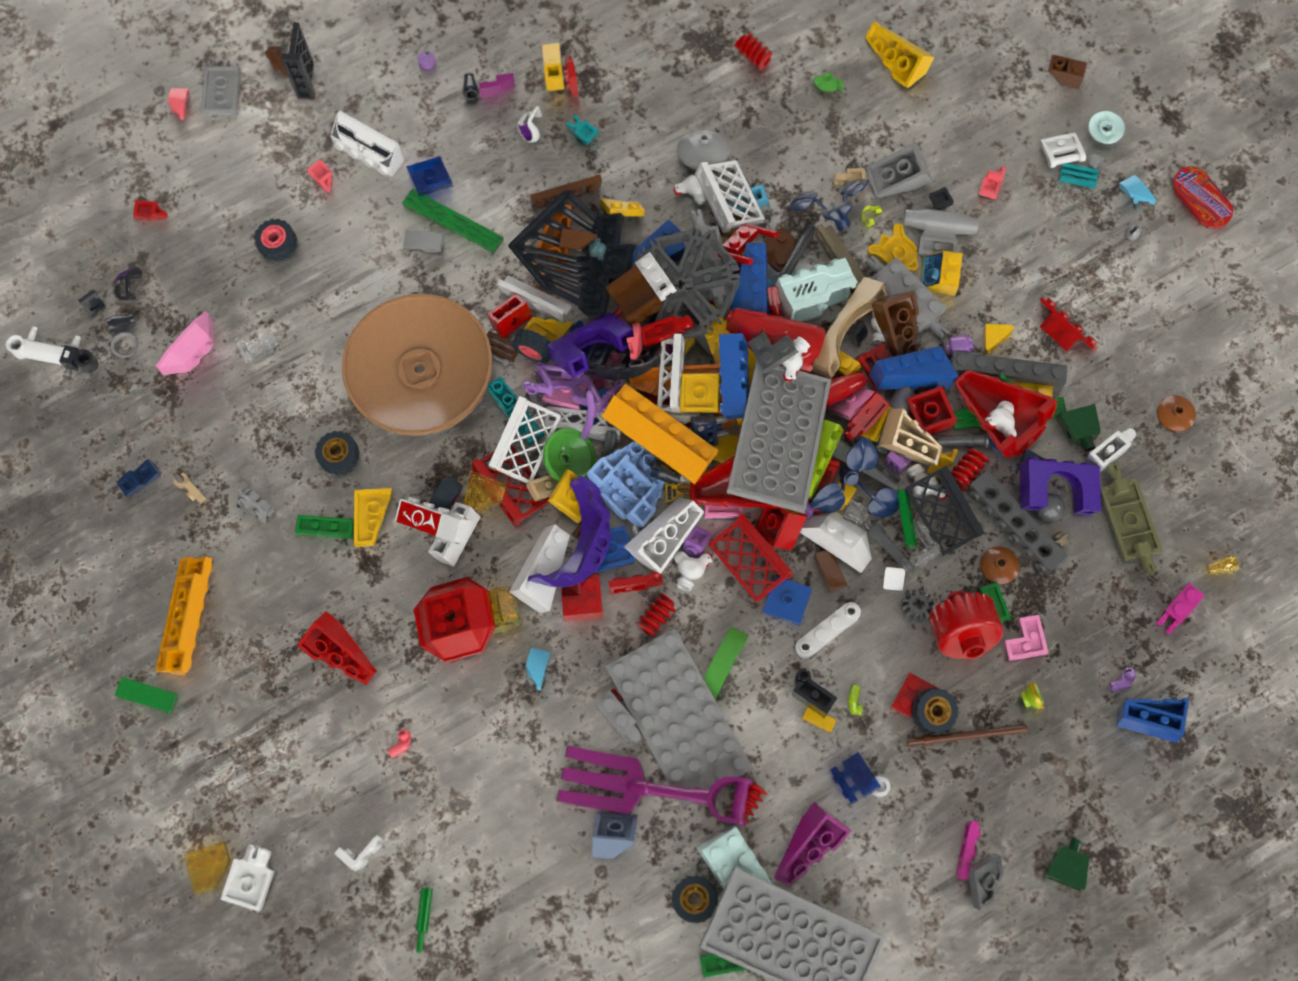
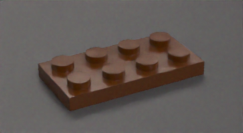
(590, 185)

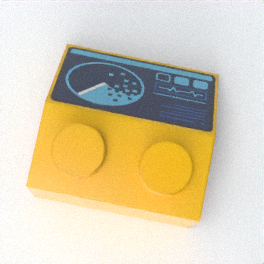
(941, 272)

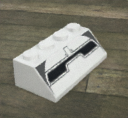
(366, 144)

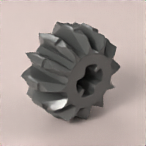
(912, 610)

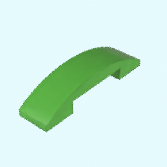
(724, 660)

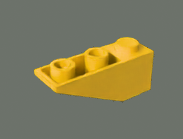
(553, 67)

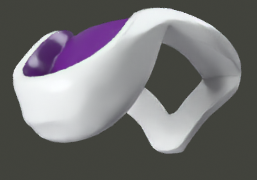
(528, 130)

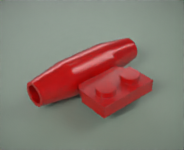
(844, 386)

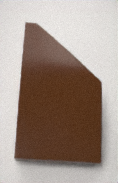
(575, 239)

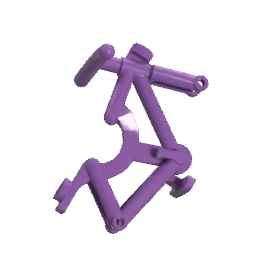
(593, 400)

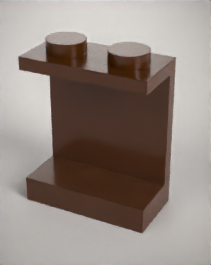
(634, 296)

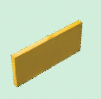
(825, 723)

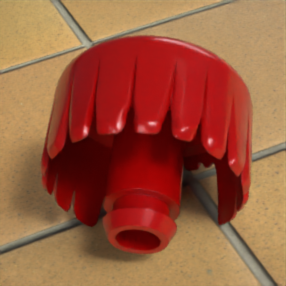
(966, 625)

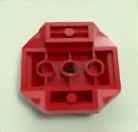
(467, 632)

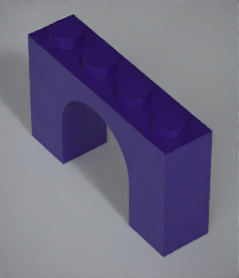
(606, 329)
(1082, 477)

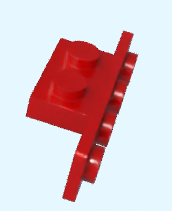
(1062, 330)

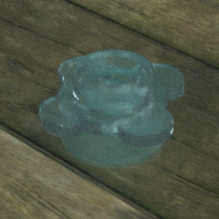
(597, 249)

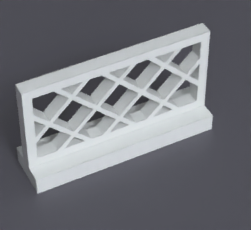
(716, 196)
(512, 429)

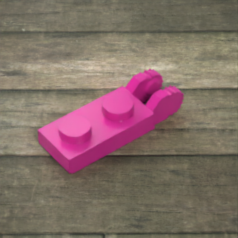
(1181, 607)
(967, 849)

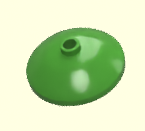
(578, 452)

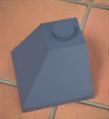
(613, 834)

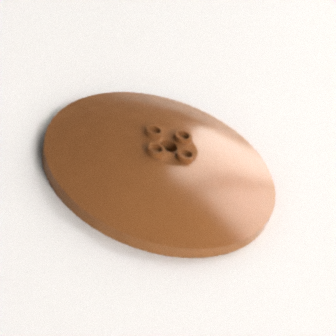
(409, 334)

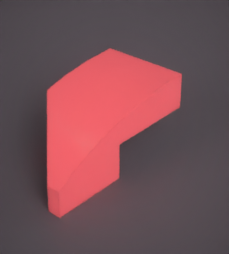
(177, 101)
(321, 175)
(992, 183)
(635, 343)

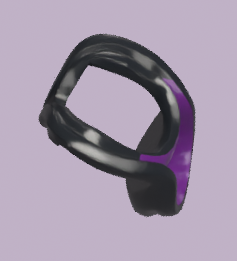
(132, 273)

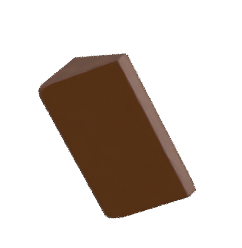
(830, 570)

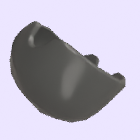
(1054, 510)

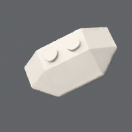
(839, 538)

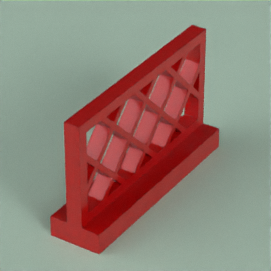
(507, 505)
(759, 544)

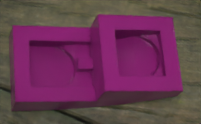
(502, 84)

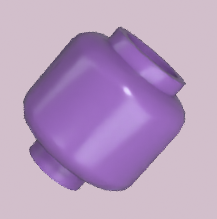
(959, 343)

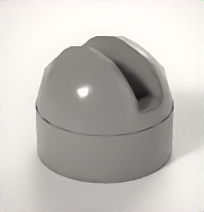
(1095, 161)
(1135, 235)

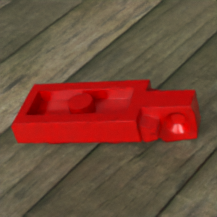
(665, 329)
(866, 416)
(635, 583)

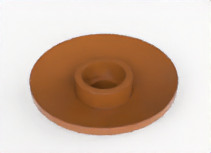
(1171, 419)
(996, 573)

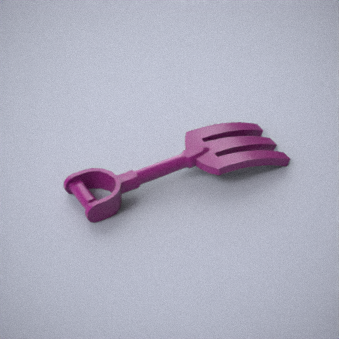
(635, 786)

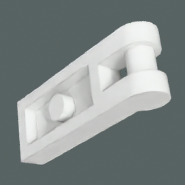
(655, 276)

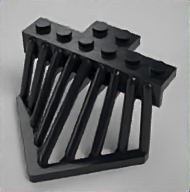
(593, 273)

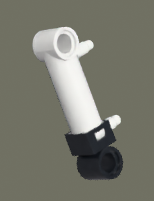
(68, 356)

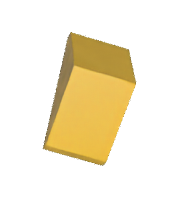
(994, 336)

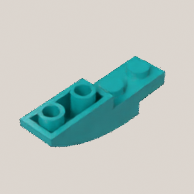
(506, 401)

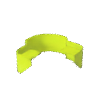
(878, 210)

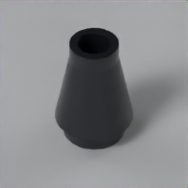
(470, 87)
(119, 322)

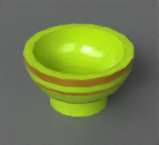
(1032, 696)

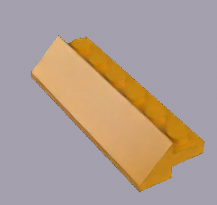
(660, 433)
(184, 615)

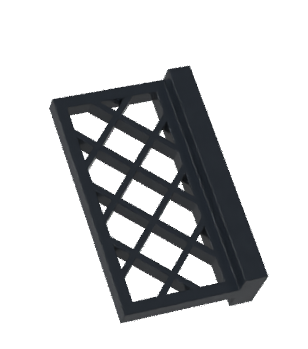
(299, 64)
(960, 503)

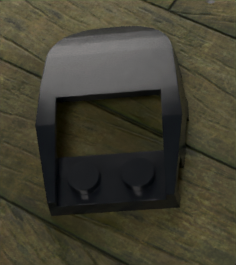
(600, 352)

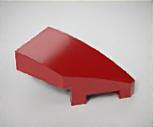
(148, 211)

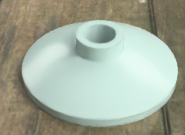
(1109, 122)

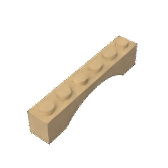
(856, 307)

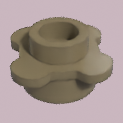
(1061, 538)

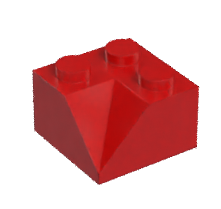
(932, 411)
(780, 526)
(583, 600)

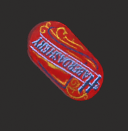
(1202, 197)

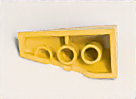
(901, 57)

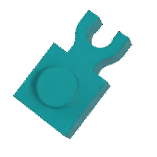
(583, 131)

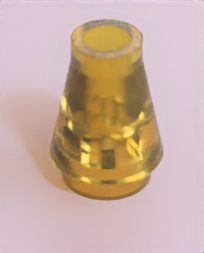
(1225, 565)

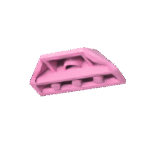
(188, 347)

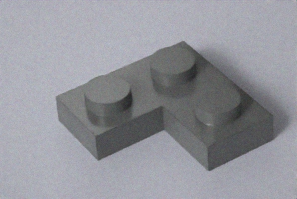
(771, 355)

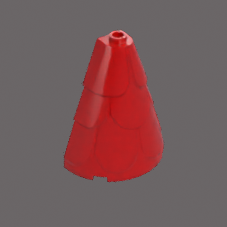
(753, 323)
(1031, 409)
(712, 489)

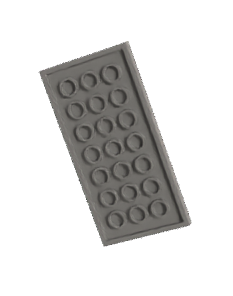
(779, 438)
(678, 714)
(787, 935)

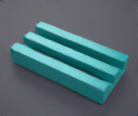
(1079, 172)

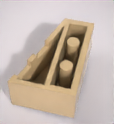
(906, 438)

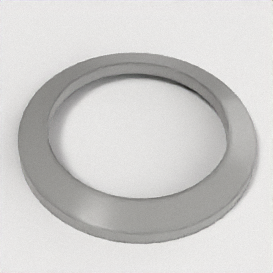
(117, 337)

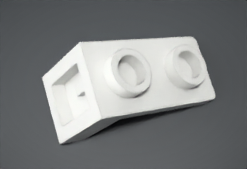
(348, 856)

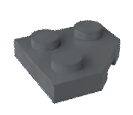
(984, 879)

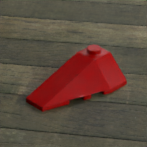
(334, 645)

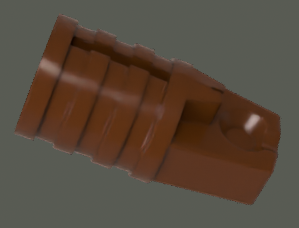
(274, 55)

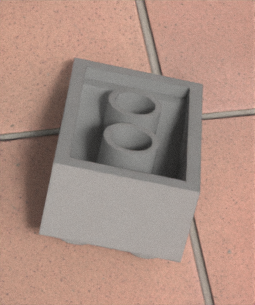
(899, 172)

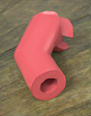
(402, 745)

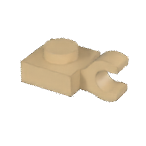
(850, 175)
(193, 493)

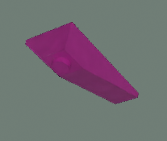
(813, 838)

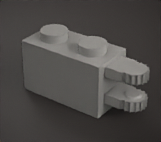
(619, 718)

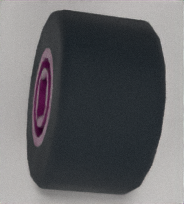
(446, 493)

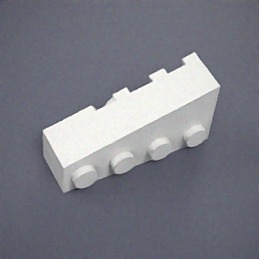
(665, 534)
(544, 559)

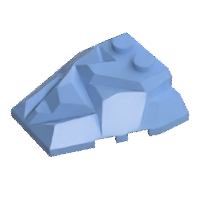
(627, 483)

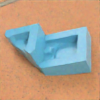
(1137, 190)
(536, 666)

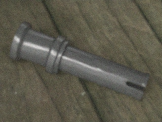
(969, 439)

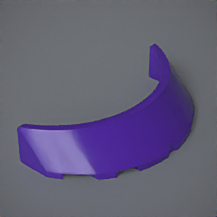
(593, 538)

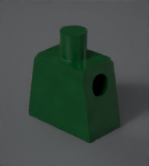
(1080, 426)
(1069, 866)

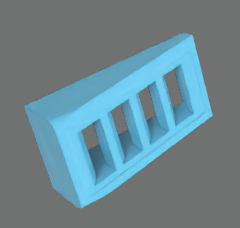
(760, 189)

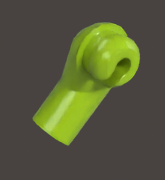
(853, 695)

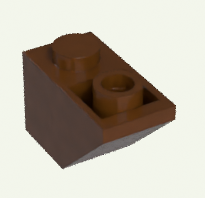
(1067, 71)

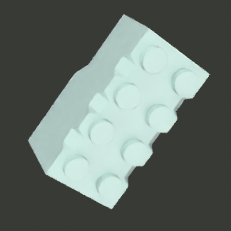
(815, 290)
(729, 850)

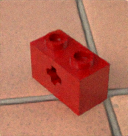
(509, 315)

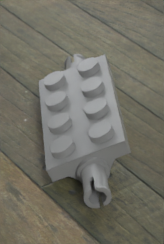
(710, 259)
(900, 279)

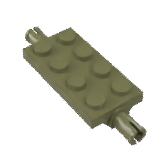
(1130, 520)

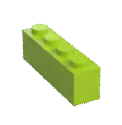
(828, 441)

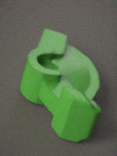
(828, 83)

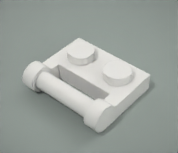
(1061, 145)

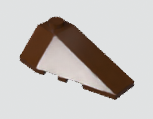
(898, 321)

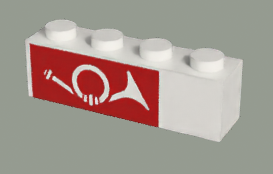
(432, 520)

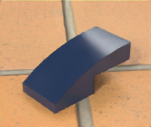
(136, 480)

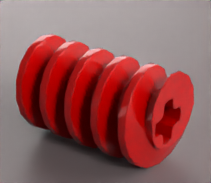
(754, 51)
(967, 466)
(656, 614)
(753, 795)

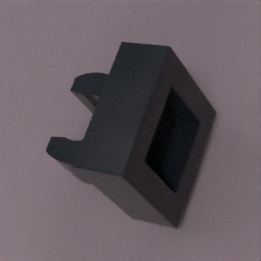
(941, 199)
(91, 302)
(858, 332)

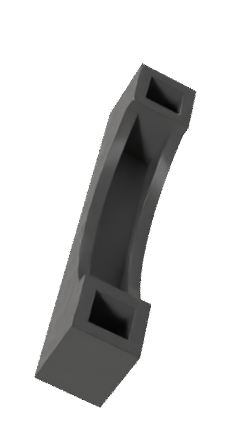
(1015, 369)

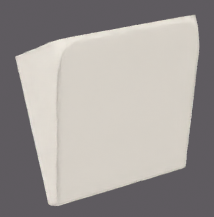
(893, 578)

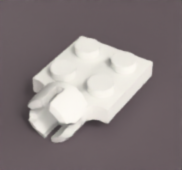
(249, 879)

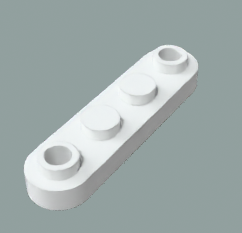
(827, 630)

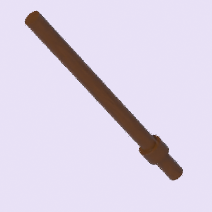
(928, 739)

